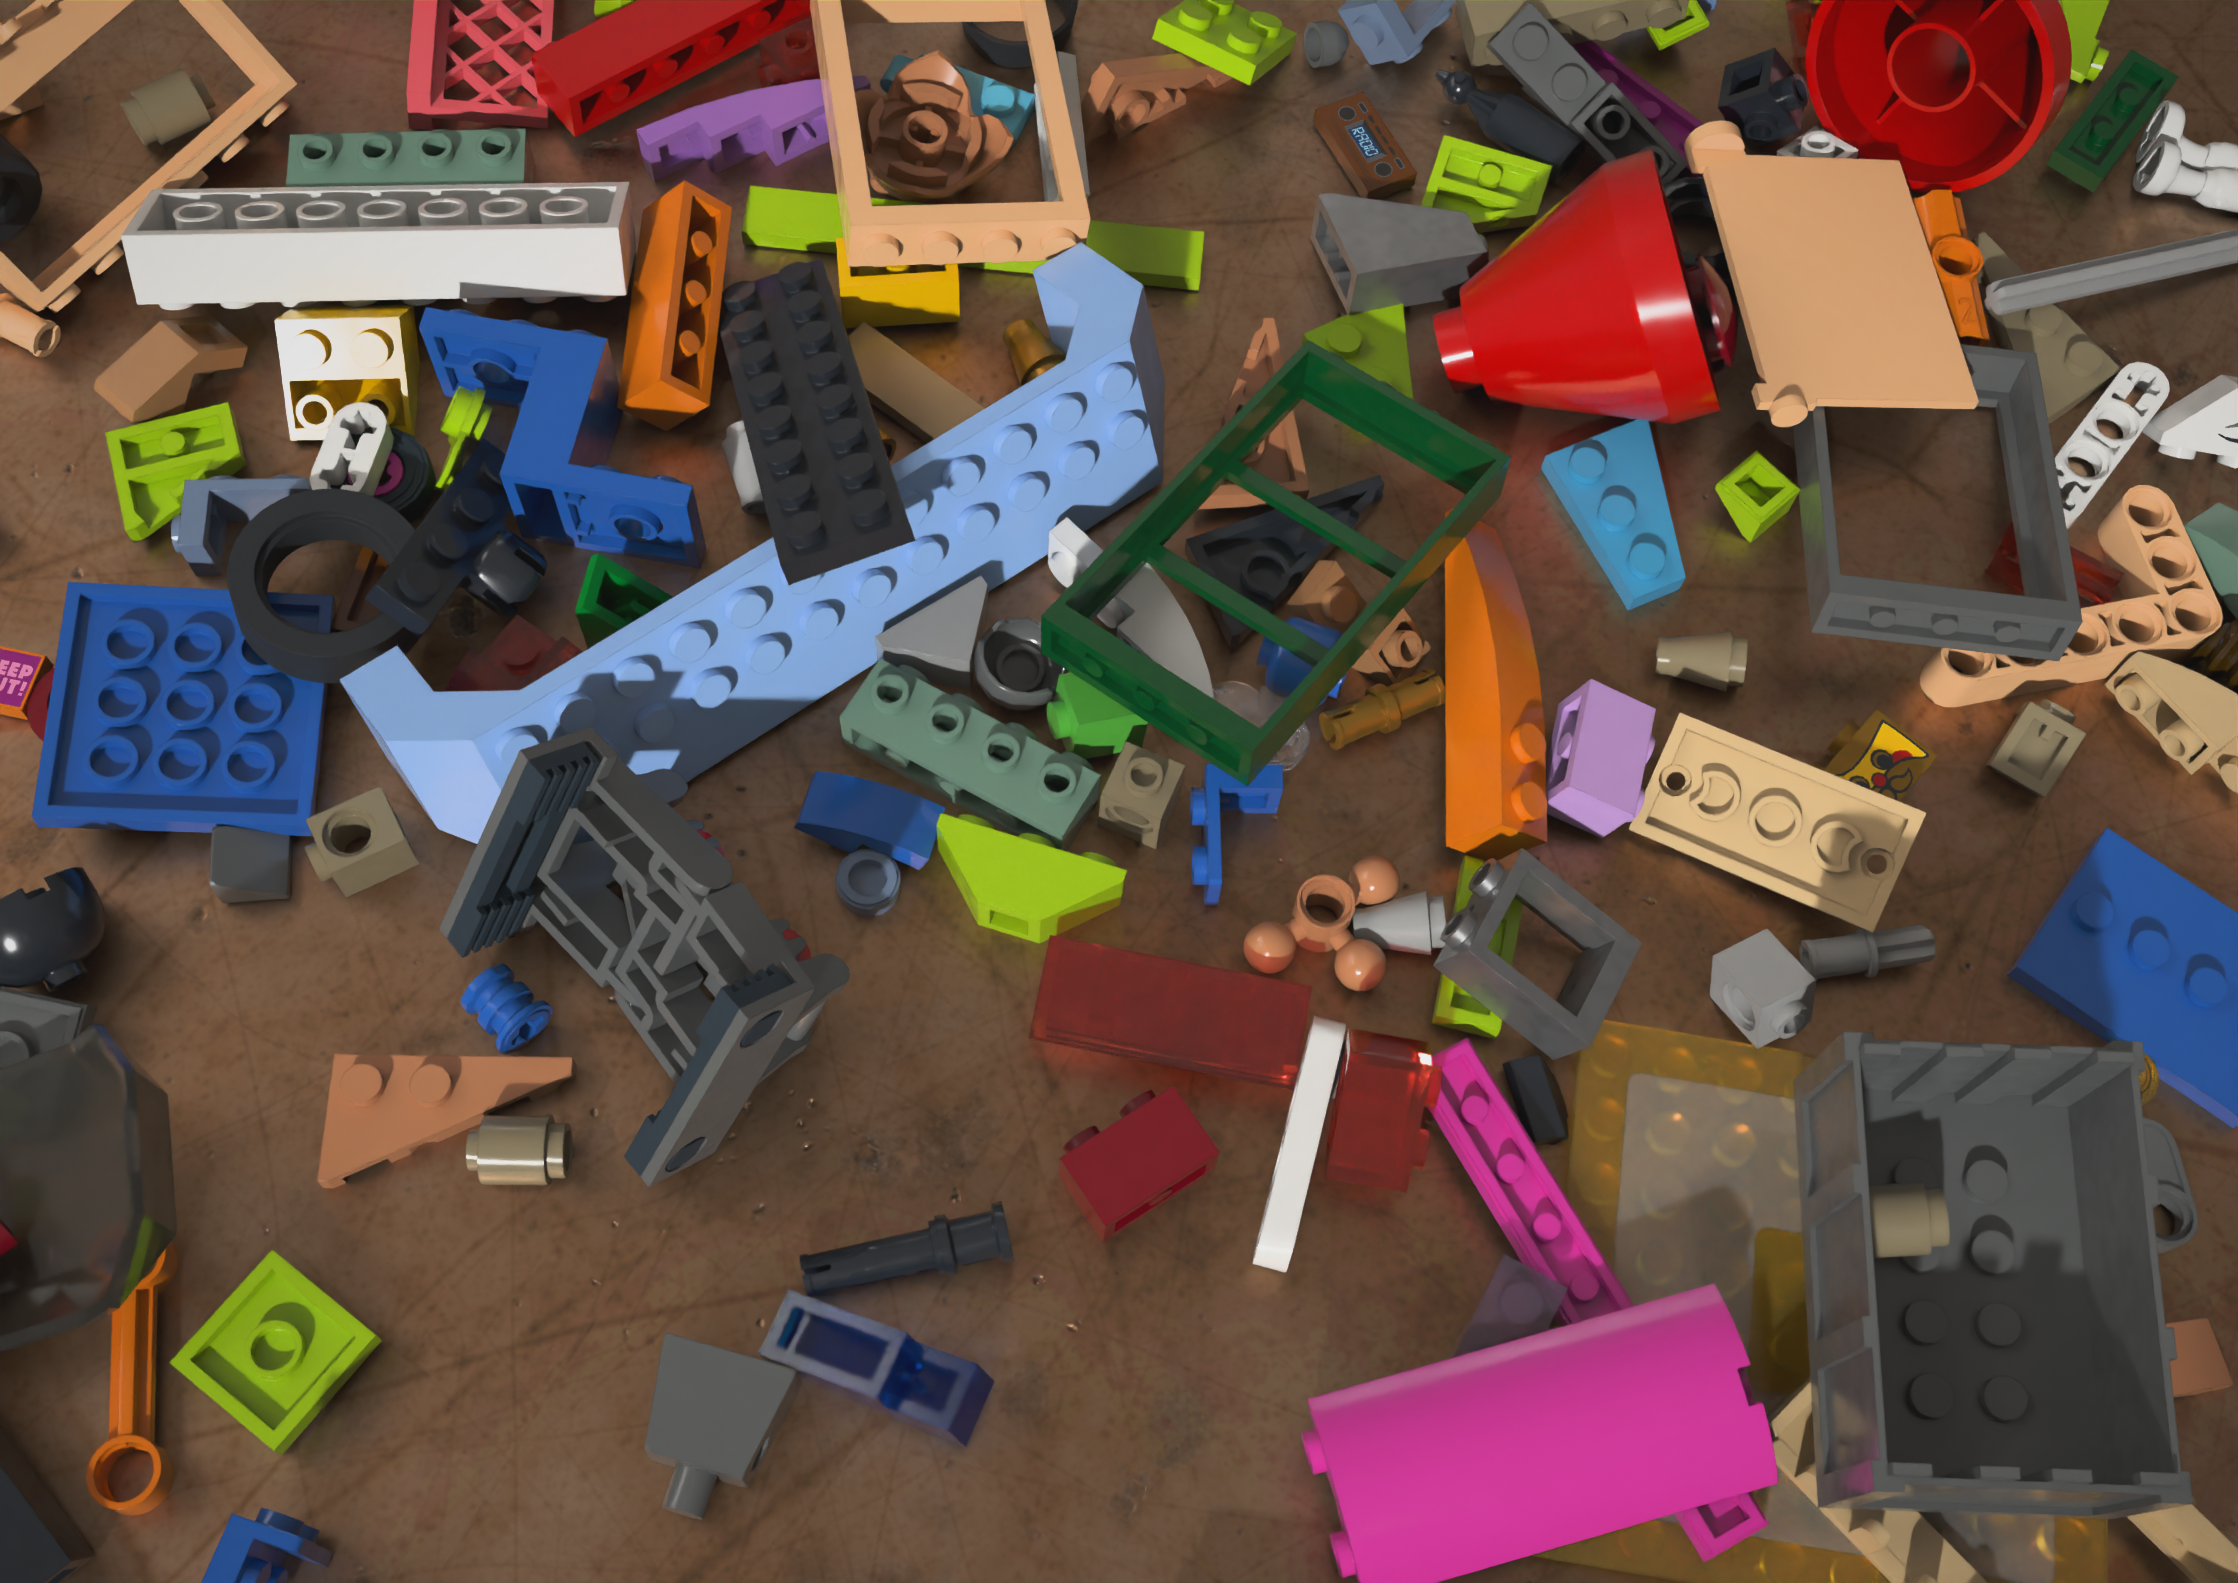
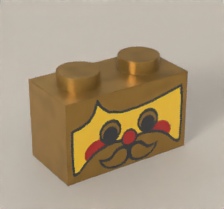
(1878, 756)

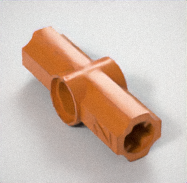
(1955, 262)

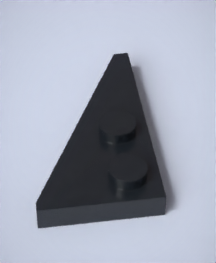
(1273, 552)

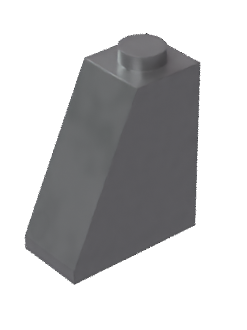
(1394, 251)

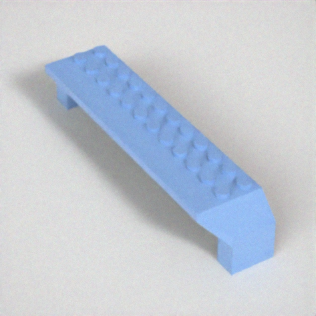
(751, 648)

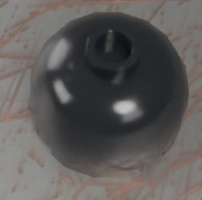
(50, 931)

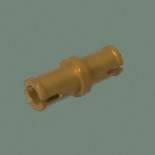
(1382, 708)

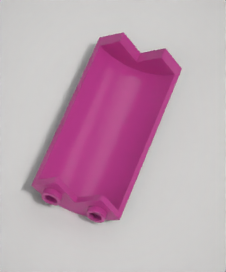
(1541, 1441)

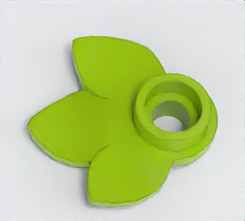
(464, 419)

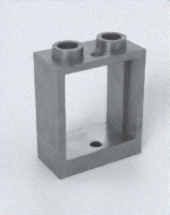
(1589, 991)

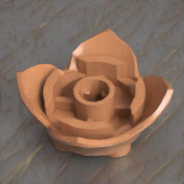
(924, 135)

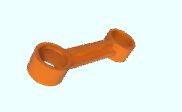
(135, 1393)

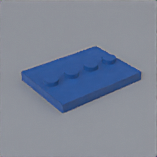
(2145, 962)

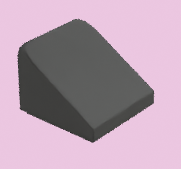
(249, 864)

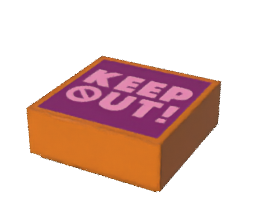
(18, 677)

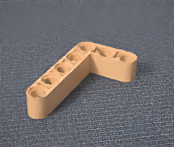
(2164, 613)

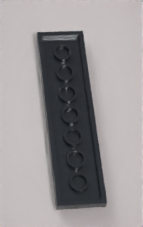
(809, 423)

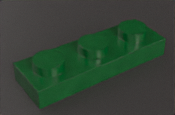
(2112, 120)

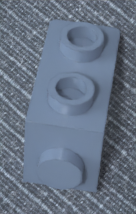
(1389, 34)
(213, 503)

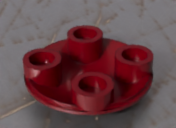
(1709, 287)

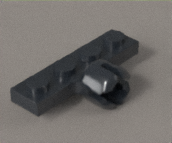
(463, 547)

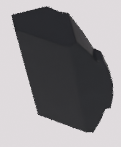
(1537, 1099)

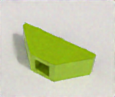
(1024, 880)

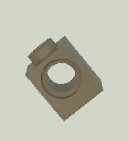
(1140, 795)
(358, 817)

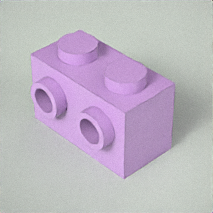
(1598, 758)

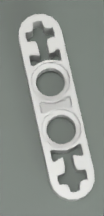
(2101, 450)
(1299, 1144)

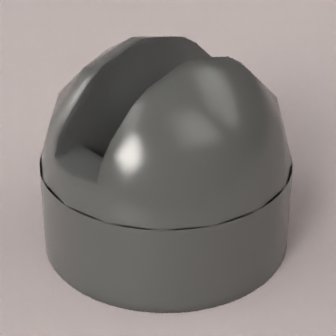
(1325, 43)

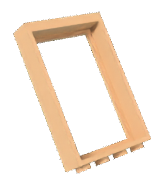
(947, 231)

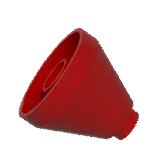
(1939, 82)
(1587, 309)

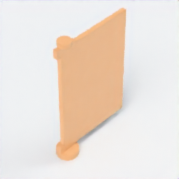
(1830, 280)

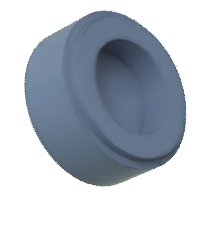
(868, 882)

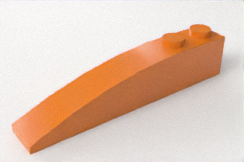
(1491, 706)

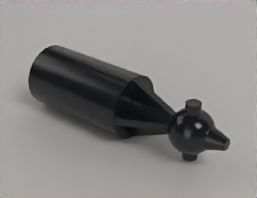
(1515, 124)

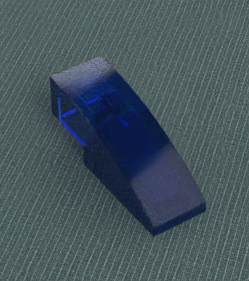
(878, 1367)

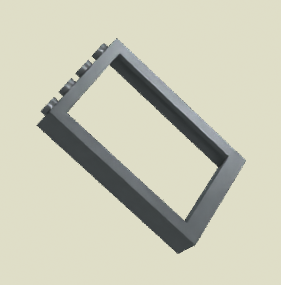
(1949, 617)

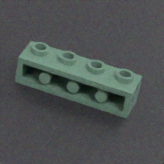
(410, 158)
(969, 756)

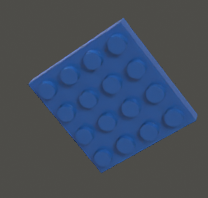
(175, 717)

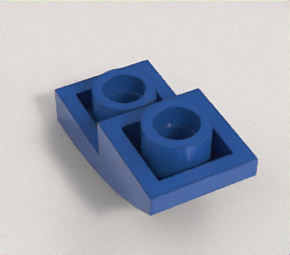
(865, 812)

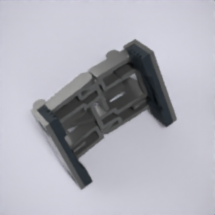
(673, 914)

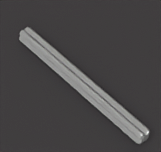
(2112, 273)

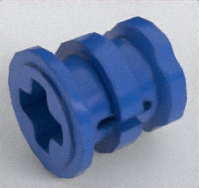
(506, 1008)

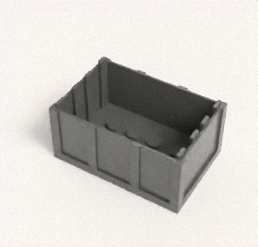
(2033, 1345)

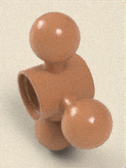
(1358, 962)

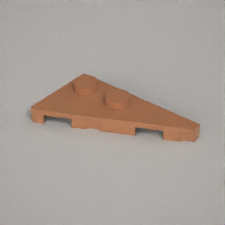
(1280, 453)
(398, 1102)

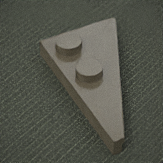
(2068, 359)

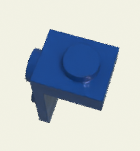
(1226, 795)

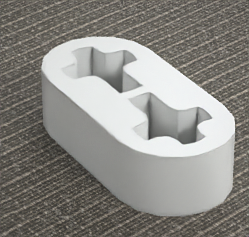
(341, 456)

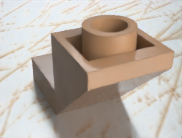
(158, 369)
(1333, 601)

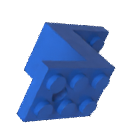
(564, 438)

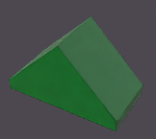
(613, 599)

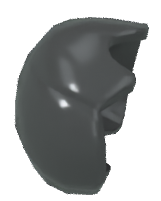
(1012, 665)

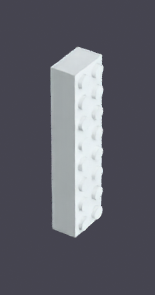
(381, 244)

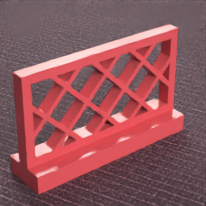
(431, 54)

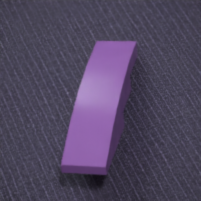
(726, 131)

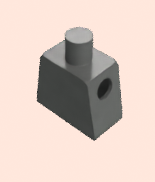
(713, 1418)

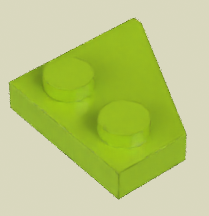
(1487, 184)
(1372, 343)
(159, 455)

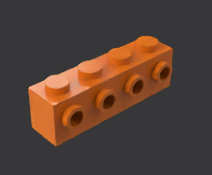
(675, 307)

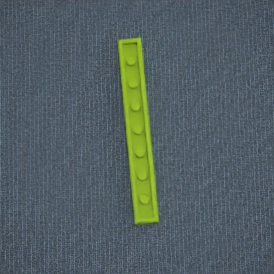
(814, 222)

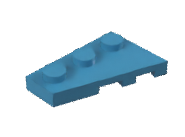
(1621, 510)

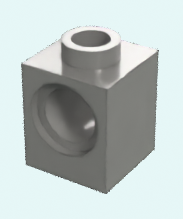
(1762, 989)

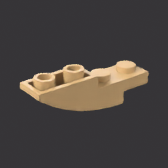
(2183, 711)

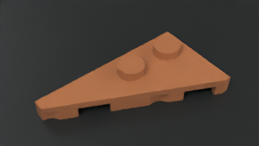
(1140, 91)

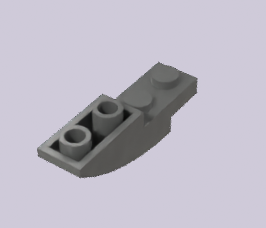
(1577, 96)

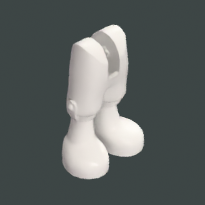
(2183, 167)

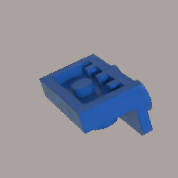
(258, 1548)

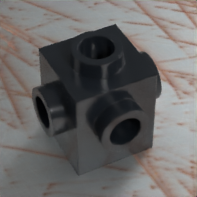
(1763, 98)

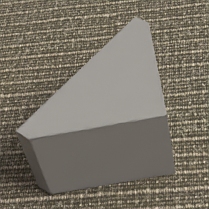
(940, 637)

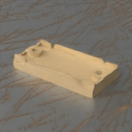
(1777, 822)

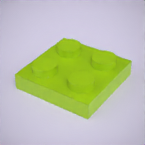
(1226, 37)
(275, 1352)

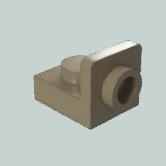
(2037, 746)

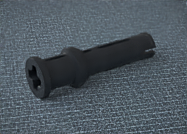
(941, 1246)

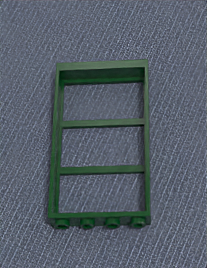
(1171, 702)

